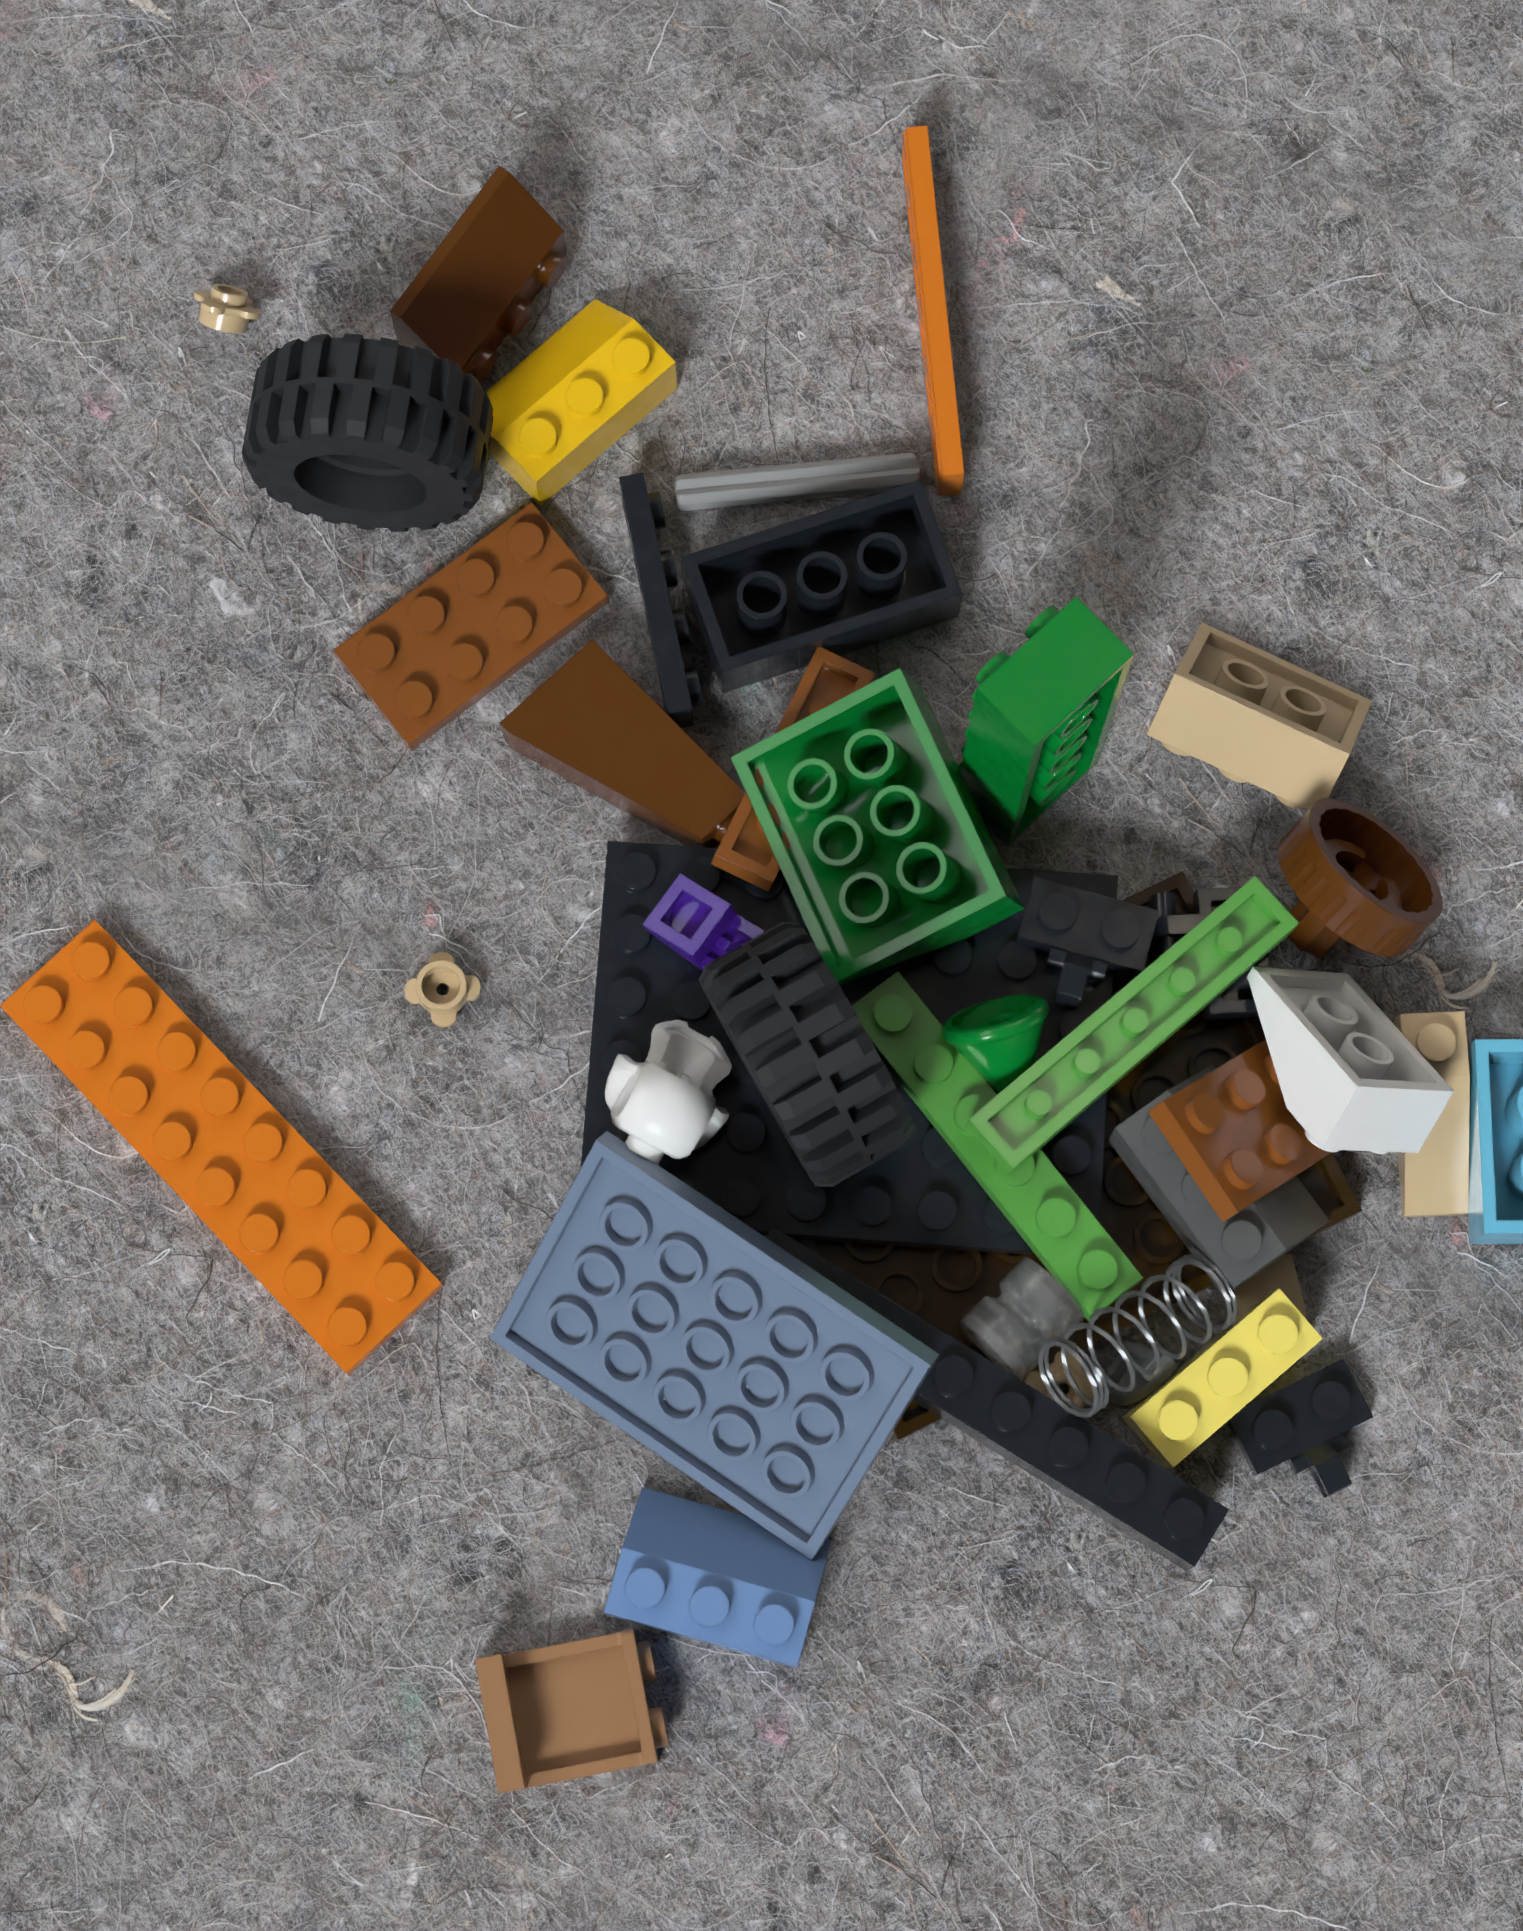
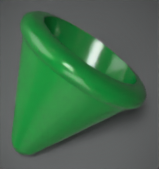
(999, 1036)

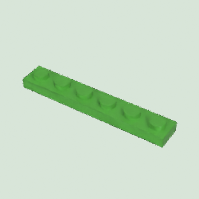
(1131, 1025)
(1032, 1196)

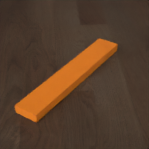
(932, 311)

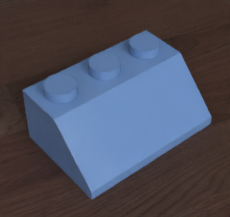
(714, 1579)

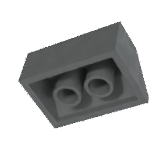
(1240, 1244)

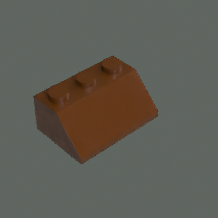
(482, 277)

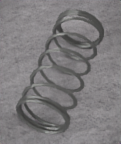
(1092, 1366)

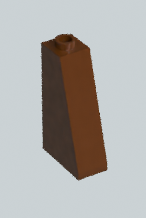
(624, 748)

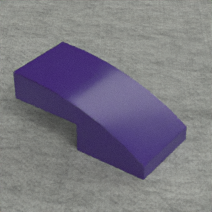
(698, 923)

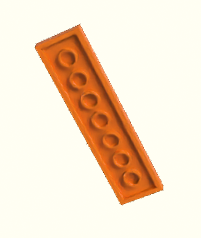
(222, 1147)

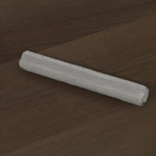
(795, 481)

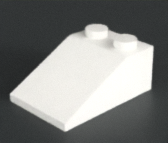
(1345, 1063)

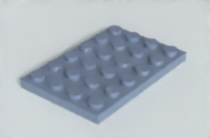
(712, 1345)

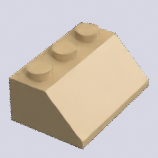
(1259, 718)

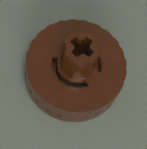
(1355, 882)

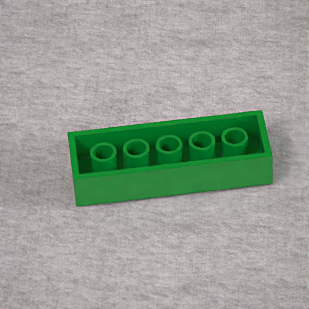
(1042, 716)

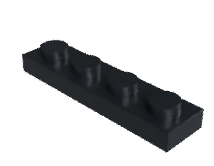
(655, 575)

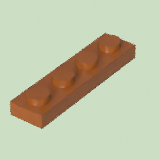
(745, 846)

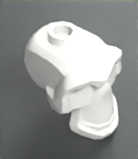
(669, 1097)

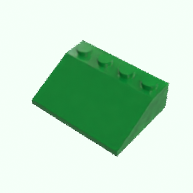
(878, 830)

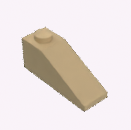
(1438, 1176)

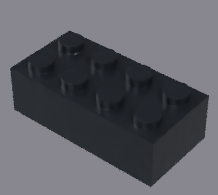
(821, 583)

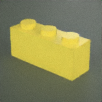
(1222, 1378)

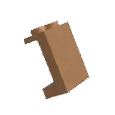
(570, 1710)

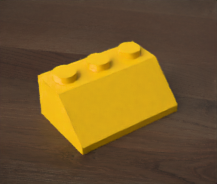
(576, 398)

